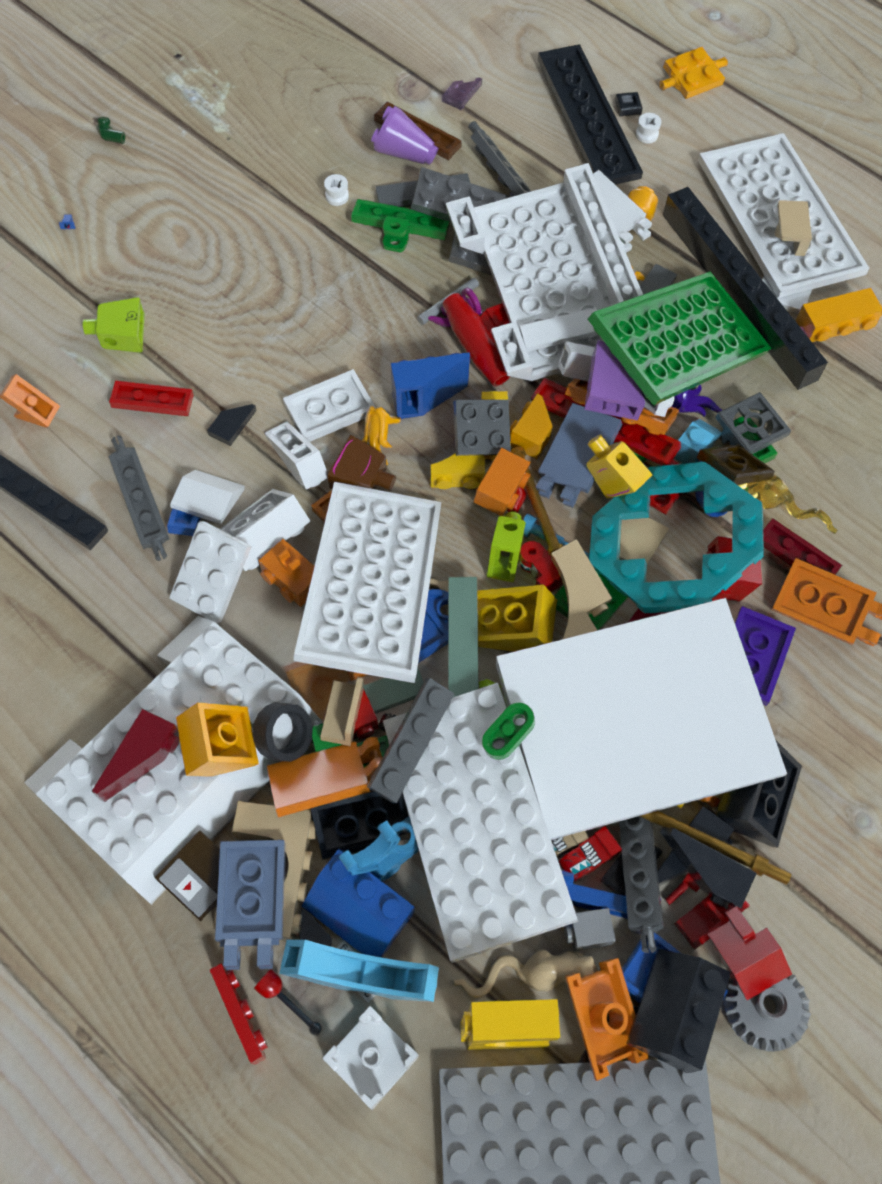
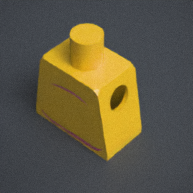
(616, 468)

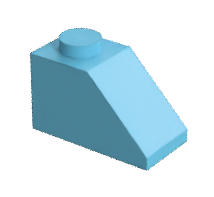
(696, 437)

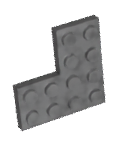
(430, 198)

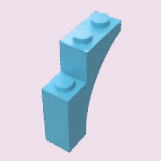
(359, 971)

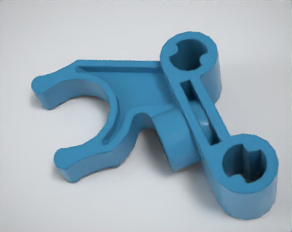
(383, 856)

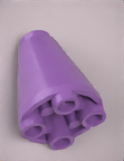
(403, 138)

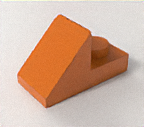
(30, 402)

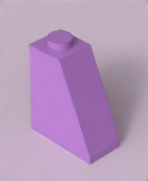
(611, 388)

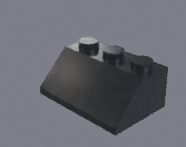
(762, 808)
(355, 822)
(679, 1009)

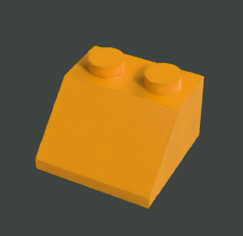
(216, 739)

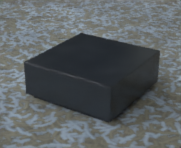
(628, 104)

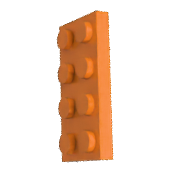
(654, 424)

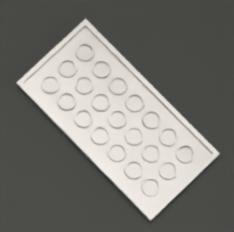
(750, 184)
(370, 583)
(482, 834)

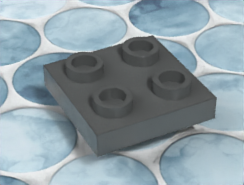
(481, 427)

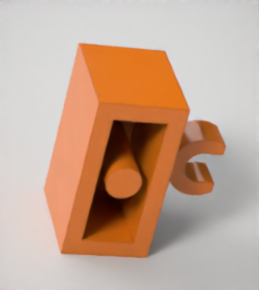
(502, 481)
(288, 571)

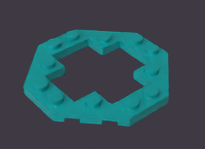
(718, 569)

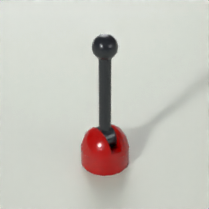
(271, 986)

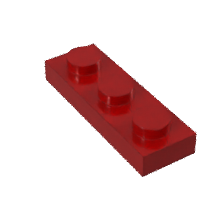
(151, 398)
(240, 1013)

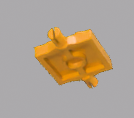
(693, 72)

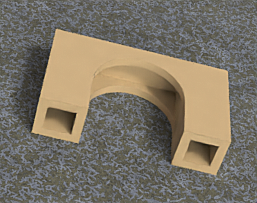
(261, 823)

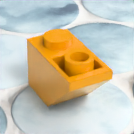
(533, 428)

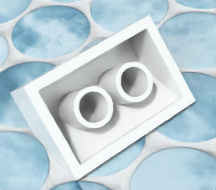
(267, 523)

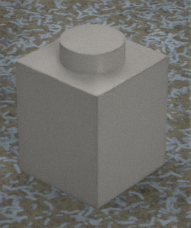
(591, 931)

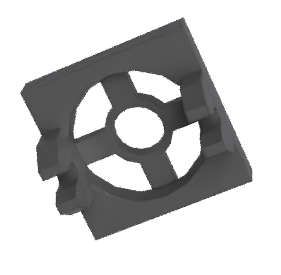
(767, 414)

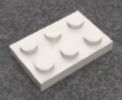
(328, 405)
(210, 572)

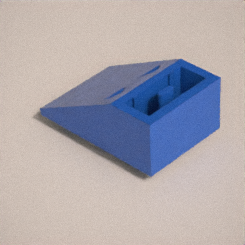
(427, 382)

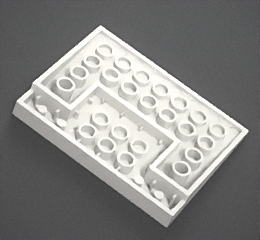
(640, 718)

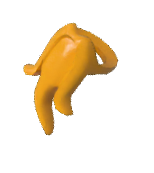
(377, 427)

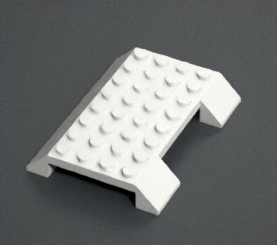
(548, 259)
(165, 808)

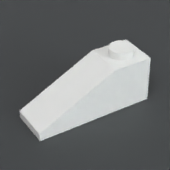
(298, 455)

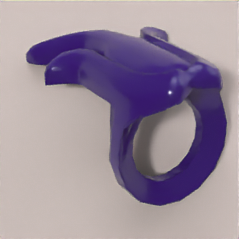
(690, 402)

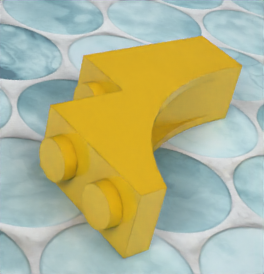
(463, 470)

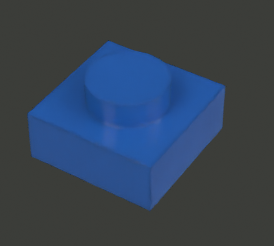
(182, 523)

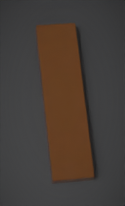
(446, 143)

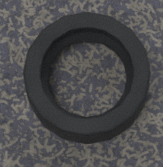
(300, 737)

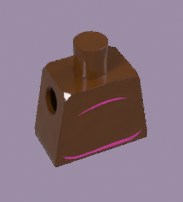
(360, 466)

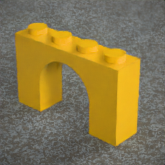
(510, 1024)

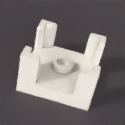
(371, 1058)

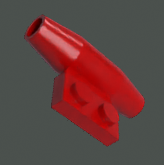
(476, 335)

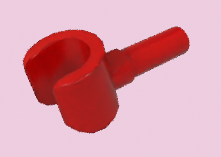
(687, 882)

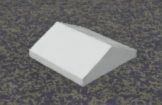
(206, 496)

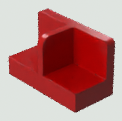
(702, 920)

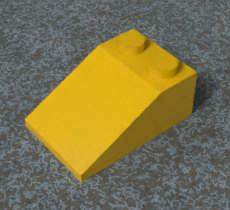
(515, 617)

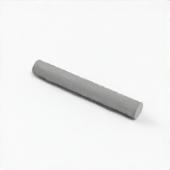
(436, 309)

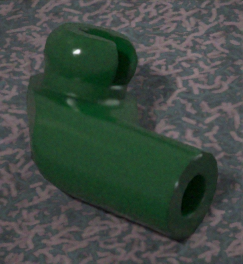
(107, 133)

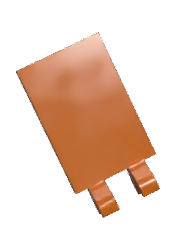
(828, 603)
(323, 776)

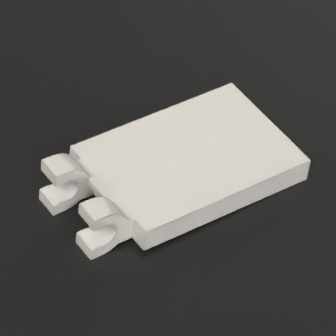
(623, 211)

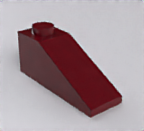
(140, 751)

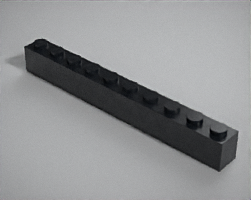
(718, 254)

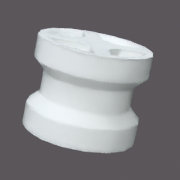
(648, 128)
(336, 189)

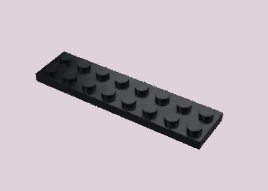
(589, 114)

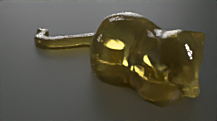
(776, 493)

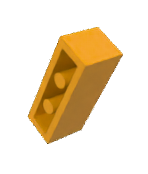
(840, 315)

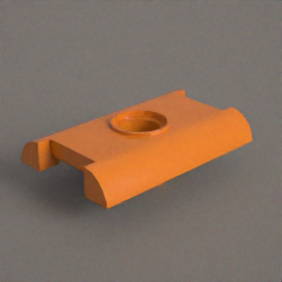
(592, 1000)

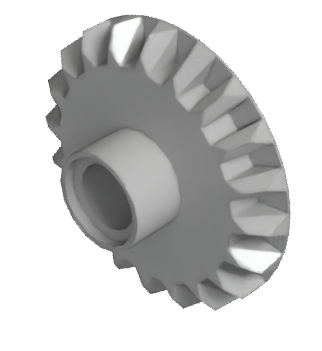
(762, 1028)

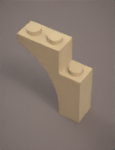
(583, 588)

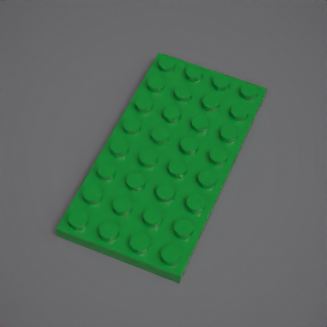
(679, 336)

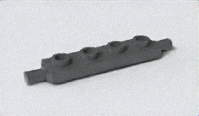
(497, 161)
(139, 498)
(641, 880)

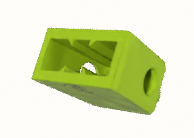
(118, 325)
(507, 538)

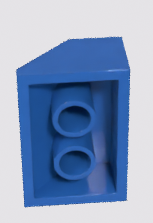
(358, 908)

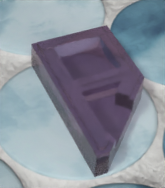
(460, 93)

